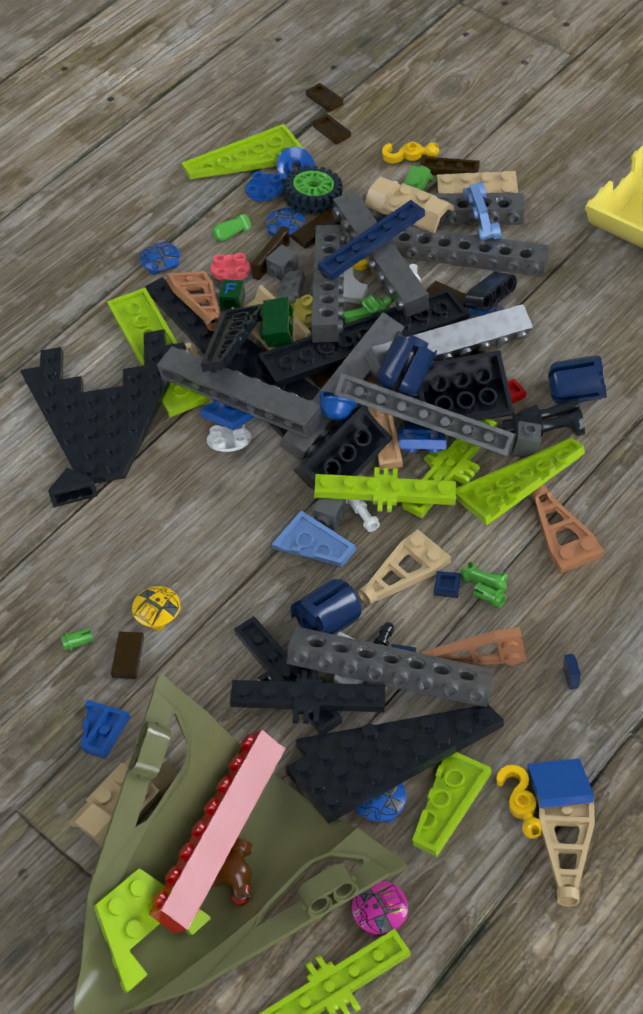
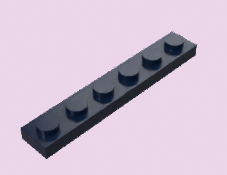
(371, 239)

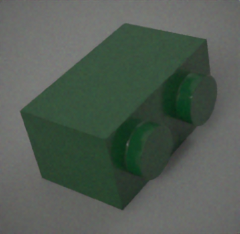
(277, 322)

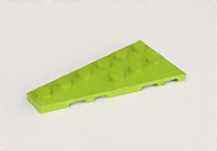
(504, 488)

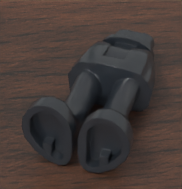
(571, 418)

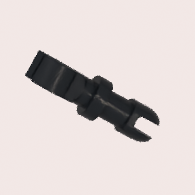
(385, 632)

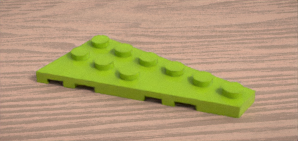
(244, 155)

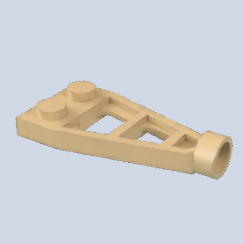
(420, 549)
(574, 816)

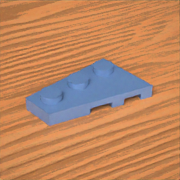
(314, 541)

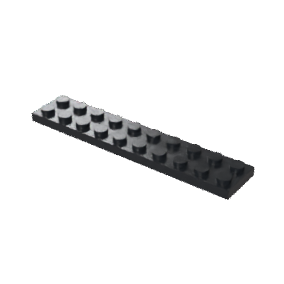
(309, 358)

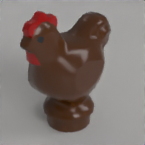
(236, 872)

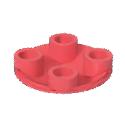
(230, 267)

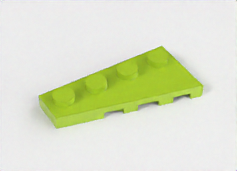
(453, 792)

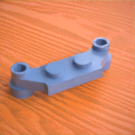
(475, 196)

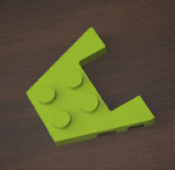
(126, 922)

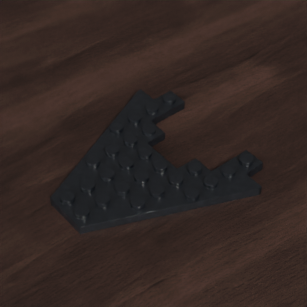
(101, 426)

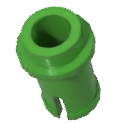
(488, 594)
(76, 639)

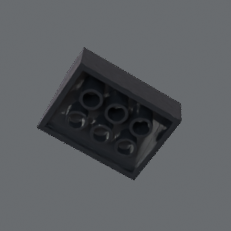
(469, 386)

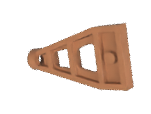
(189, 281)
(571, 554)
(508, 641)

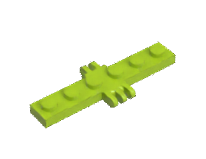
(449, 466)
(385, 489)
(332, 986)

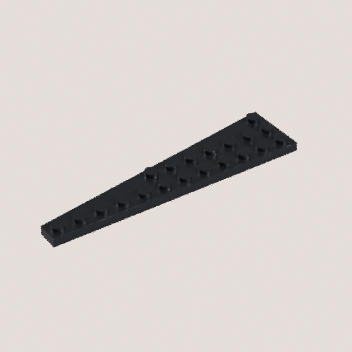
(245, 358)

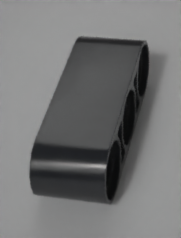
(490, 291)

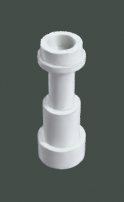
(359, 506)

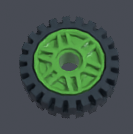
(312, 189)

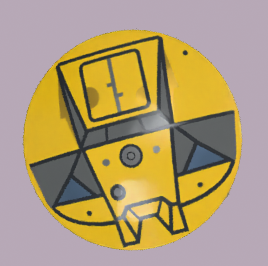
(156, 607)

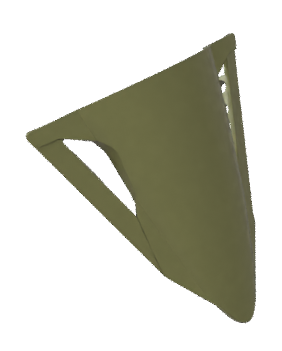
(286, 842)

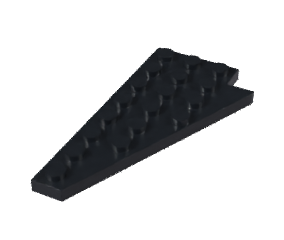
(362, 763)

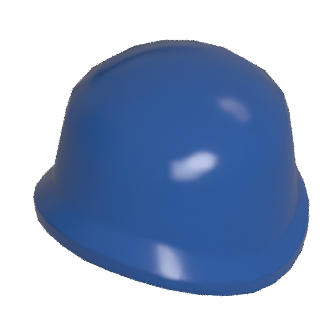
(336, 407)

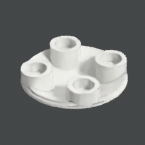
(228, 440)

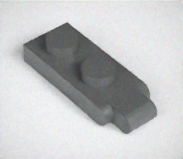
(292, 285)

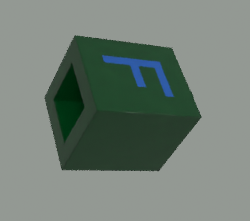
(231, 294)

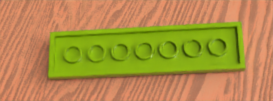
(137, 315)

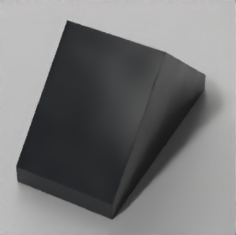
(71, 488)

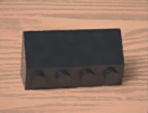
(345, 448)

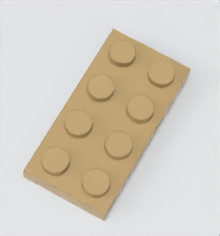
(493, 181)

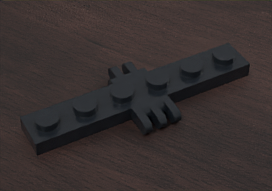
(274, 661)
(308, 696)

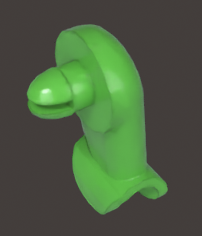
(227, 229)
(377, 304)
(492, 580)

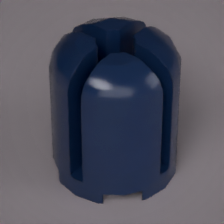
(415, 370)
(577, 379)
(328, 608)

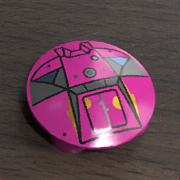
(380, 909)

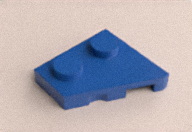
(102, 728)

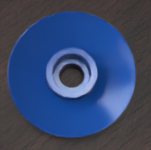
(293, 156)

